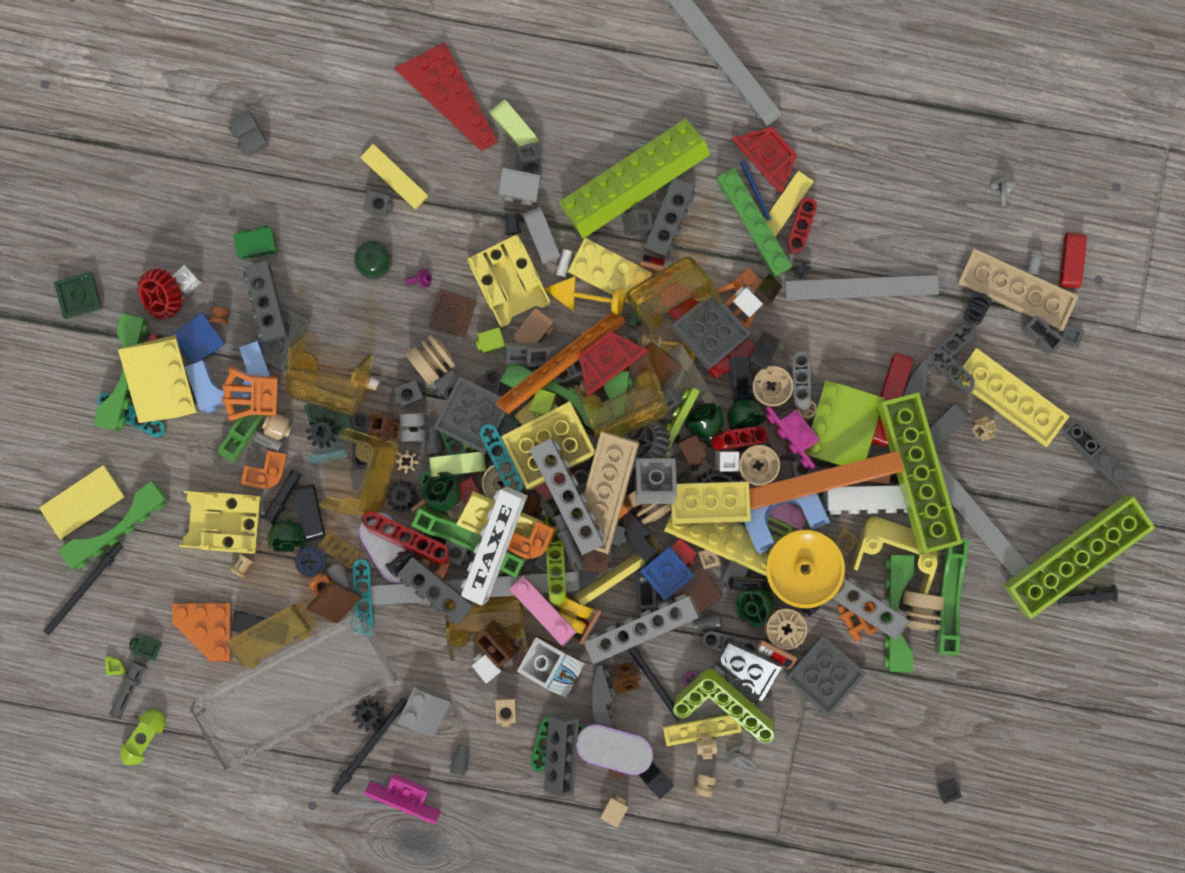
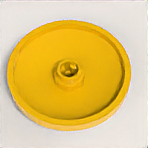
(815, 584)

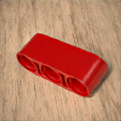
(801, 216)
(1073, 260)
(739, 438)

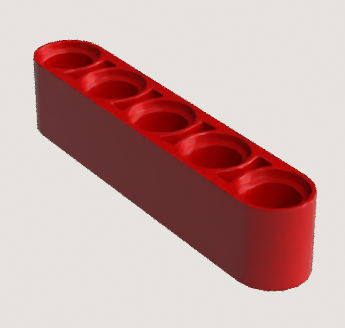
(893, 388)
(400, 531)

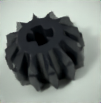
(977, 308)
(324, 424)
(395, 494)
(364, 709)

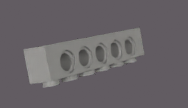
(584, 542)
(688, 613)
(893, 628)

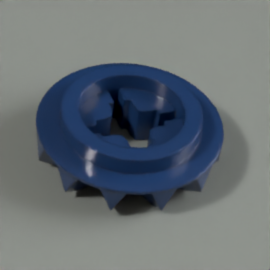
(305, 569)

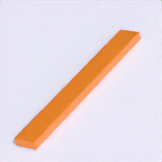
(558, 363)
(825, 480)

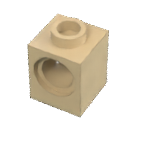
(502, 703)
(614, 810)

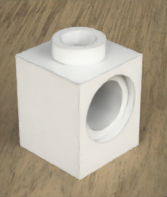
(187, 279)
(747, 301)
(727, 460)
(485, 667)

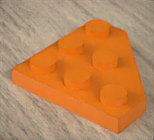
(206, 627)

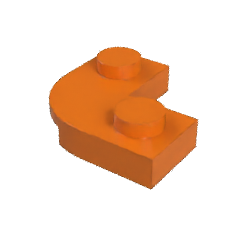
(266, 477)
(535, 545)

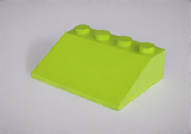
(844, 424)

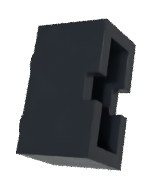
(740, 378)

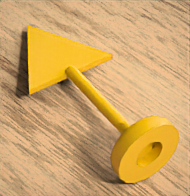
(565, 293)

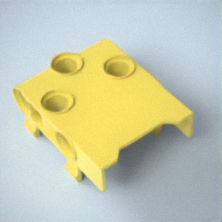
(512, 288)
(215, 521)

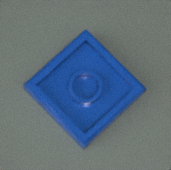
(198, 339)
(667, 573)

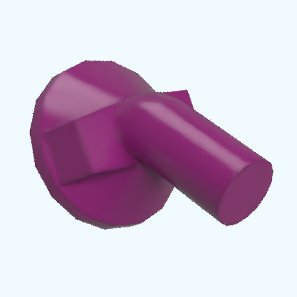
(423, 277)

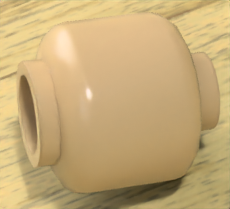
(276, 426)

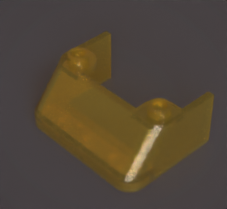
(668, 290)
(322, 387)
(627, 410)
(380, 461)
(504, 610)
(271, 635)

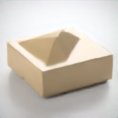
(709, 559)

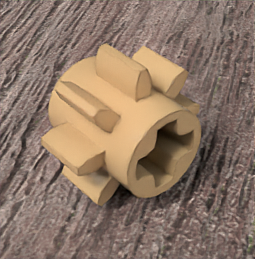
(984, 428)
(412, 461)
(706, 746)

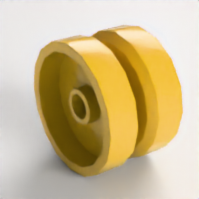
(571, 609)

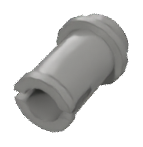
(1035, 262)

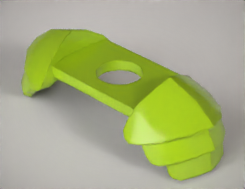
(150, 723)

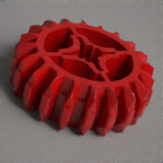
(160, 293)

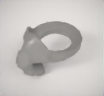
(1007, 186)
(739, 759)

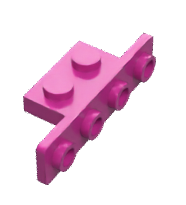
(797, 432)
(404, 796)

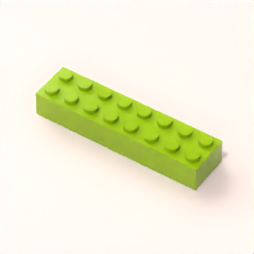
(634, 178)
(922, 476)
(1078, 556)

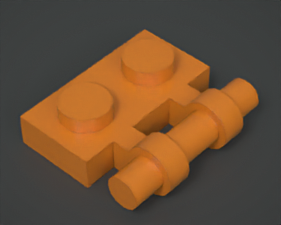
(854, 630)

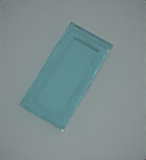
(327, 457)

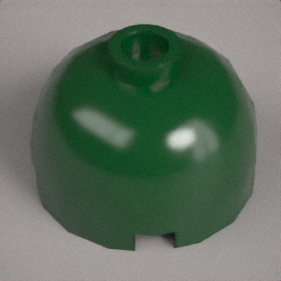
(372, 259)
(745, 413)
(705, 421)
(442, 491)
(286, 536)
(754, 606)

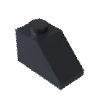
(656, 780)

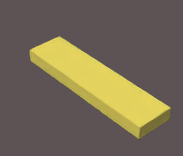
(394, 176)
(788, 201)
(609, 579)
(693, 730)

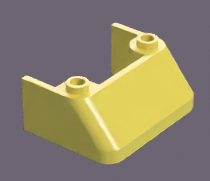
(880, 530)

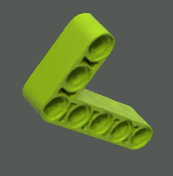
(556, 566)
(726, 702)

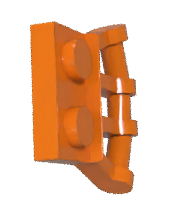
(746, 279)
(263, 394)

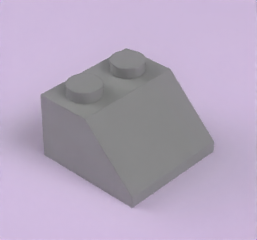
(519, 187)
(655, 481)
(424, 711)

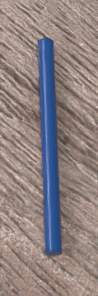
(755, 189)

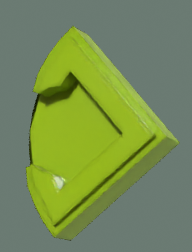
(114, 666)

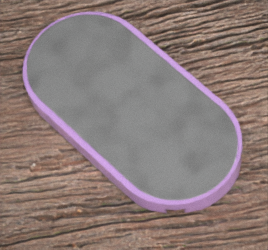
(380, 549)
(614, 749)

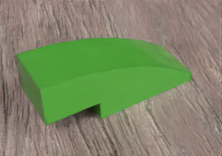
(239, 436)

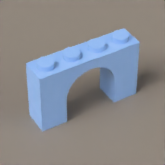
(208, 394)
(759, 529)

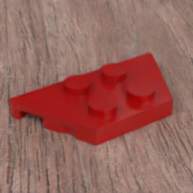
(768, 154)
(607, 359)

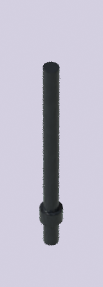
(107, 560)
(649, 674)
(346, 776)

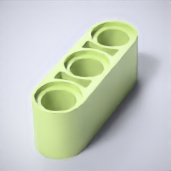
(513, 124)
(458, 463)

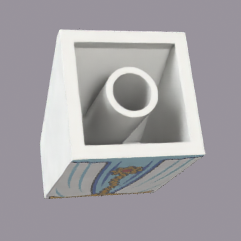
(551, 667)

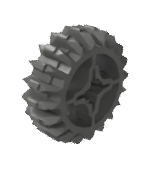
(653, 441)

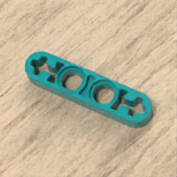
(131, 416)
(503, 458)
(366, 596)

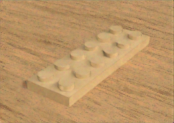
(1017, 289)
(609, 484)

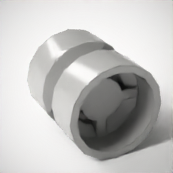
(409, 421)

